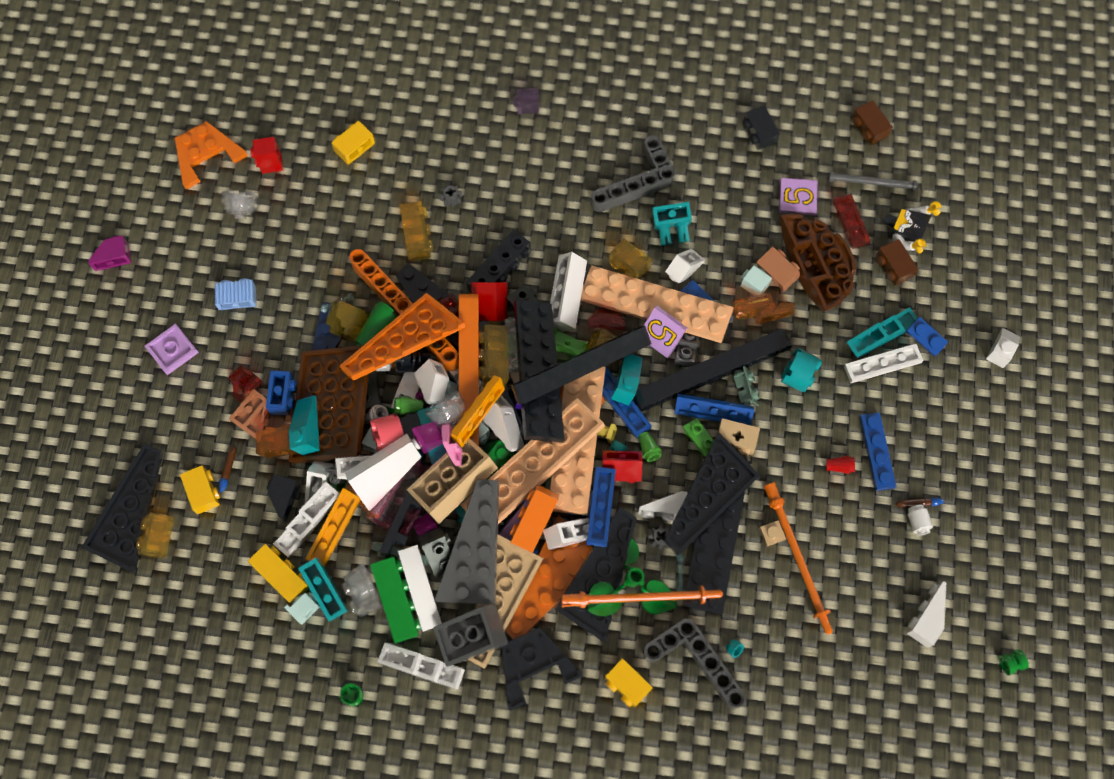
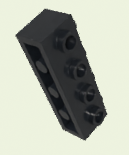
(503, 260)

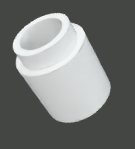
(920, 520)

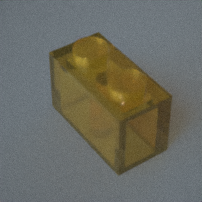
(630, 260)
(155, 535)

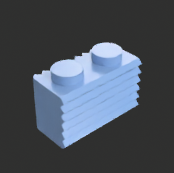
(235, 294)

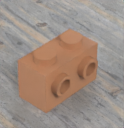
(779, 268)

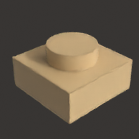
(772, 533)

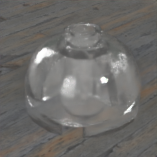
(239, 203)
(448, 410)

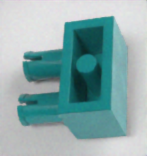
(669, 216)

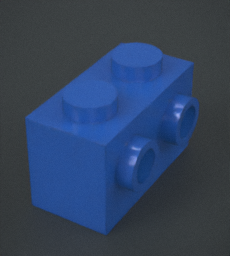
(280, 393)

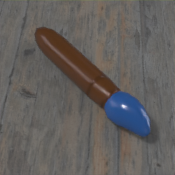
(223, 482)
(926, 502)

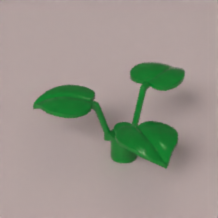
(632, 579)

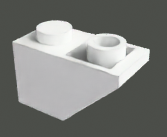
(432, 381)

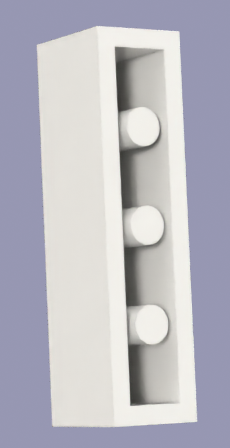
(567, 290)

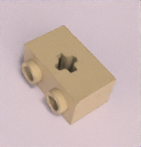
(746, 435)

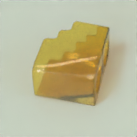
(346, 320)

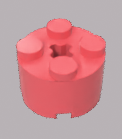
(386, 430)

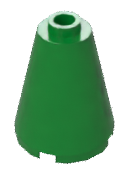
(377, 320)

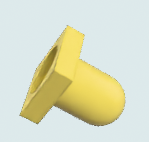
(608, 432)

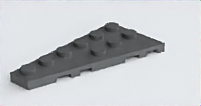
(473, 561)

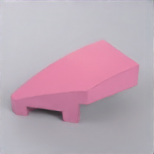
(452, 448)

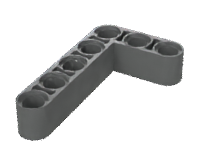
(639, 181)
(699, 657)

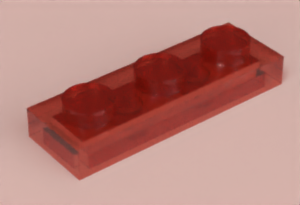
(851, 221)

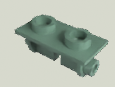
(746, 379)

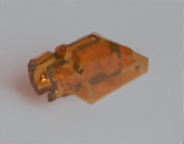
(762, 309)

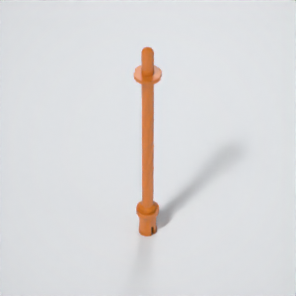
(776, 503)
(583, 599)

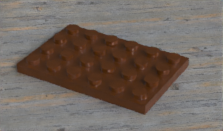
(339, 403)

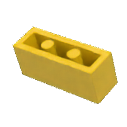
(279, 573)

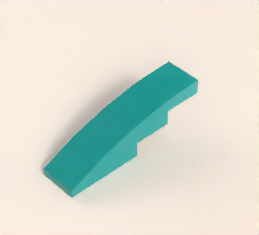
(882, 333)

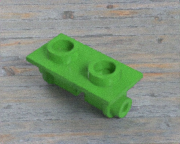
(699, 436)

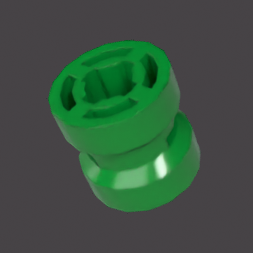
(1013, 662)
(348, 694)

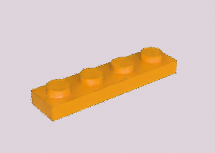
(477, 411)
(334, 526)

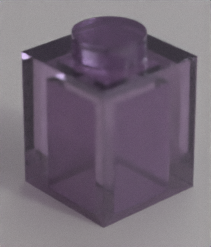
(527, 101)

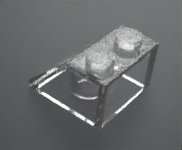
(362, 591)

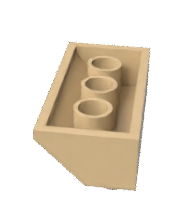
(448, 485)

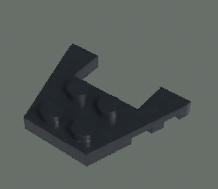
(529, 656)

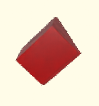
(491, 300)

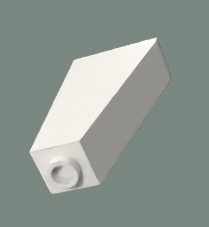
(381, 471)

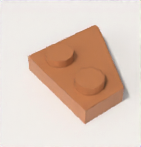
(251, 414)

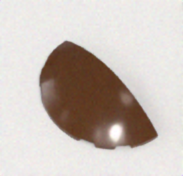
(823, 260)

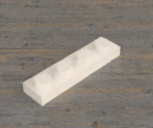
(883, 363)

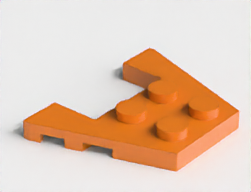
(201, 144)

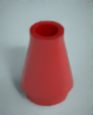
(841, 464)

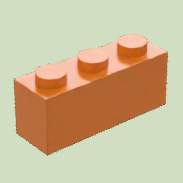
(534, 518)

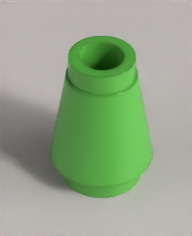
(406, 405)
(649, 447)

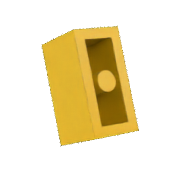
(353, 142)
(200, 489)
(627, 683)

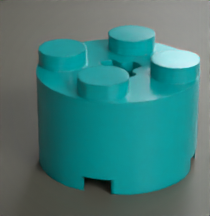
(800, 370)

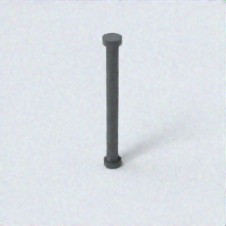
(872, 181)

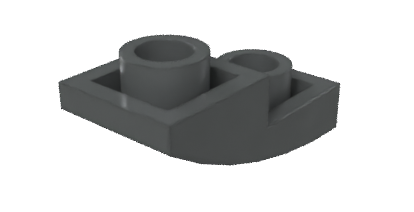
(686, 350)

